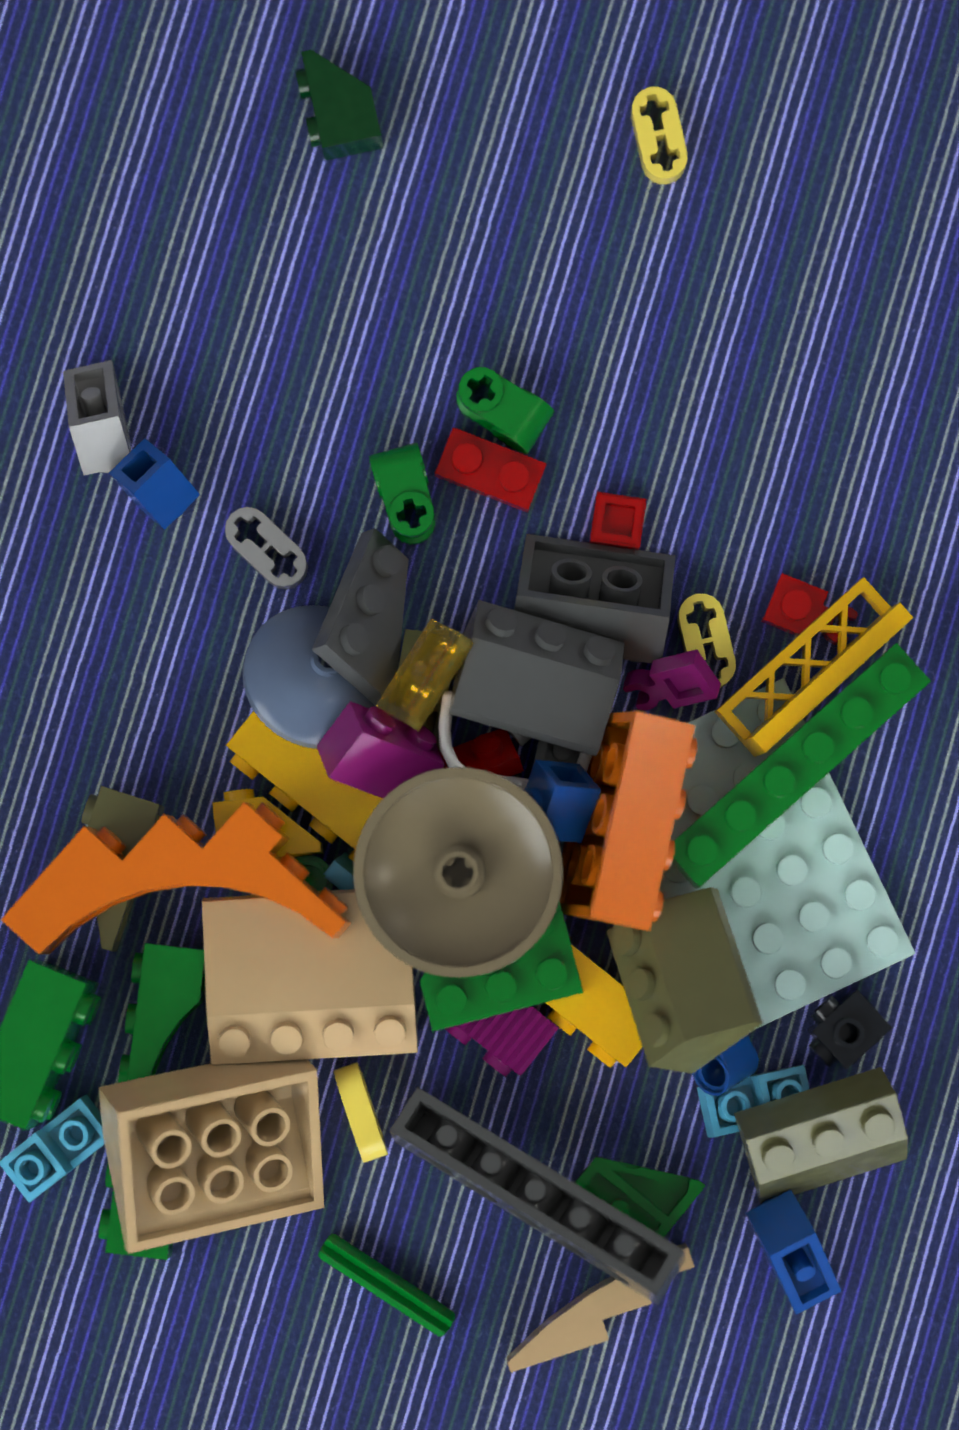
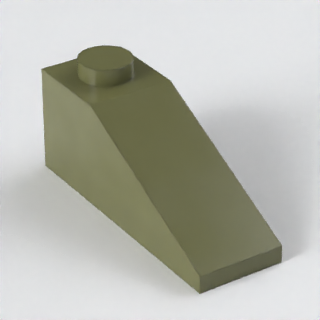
(130, 821)

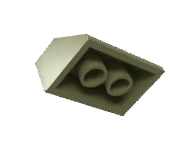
(685, 982)
(823, 1134)

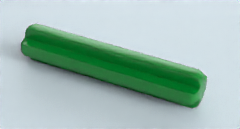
(386, 1285)

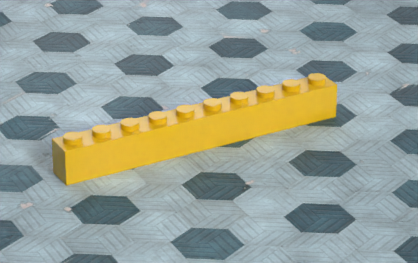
(342, 811)

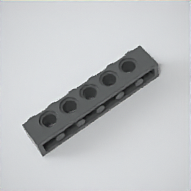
(538, 1195)

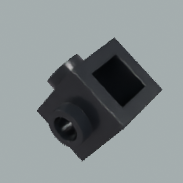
(845, 1029)

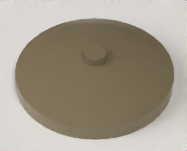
(458, 872)

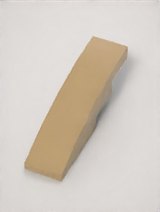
(581, 1321)

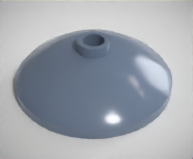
(288, 683)

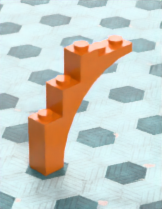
(95, 874)

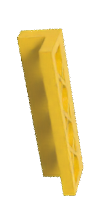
(824, 682)

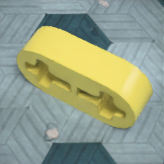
(670, 132)
(717, 630)
(360, 1112)

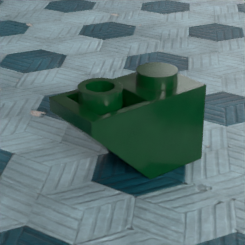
(342, 107)

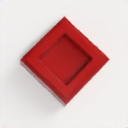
(618, 520)

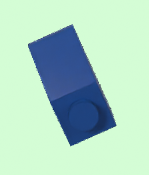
(793, 1251)

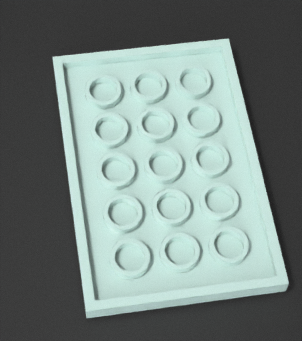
(802, 891)

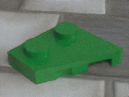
(640, 1192)

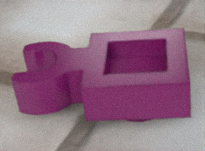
(678, 678)

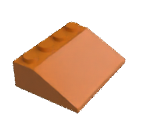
(627, 842)

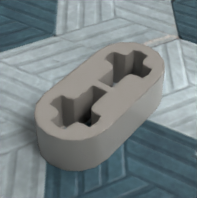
(258, 557)

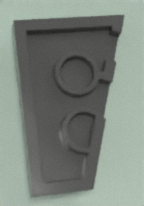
(366, 617)

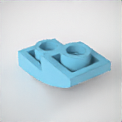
(753, 1091)
(55, 1149)

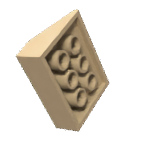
(295, 992)
(212, 1149)

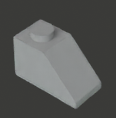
(96, 417)

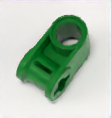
(511, 415)
(404, 486)

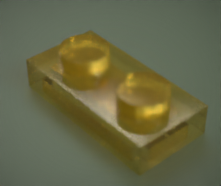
(425, 674)

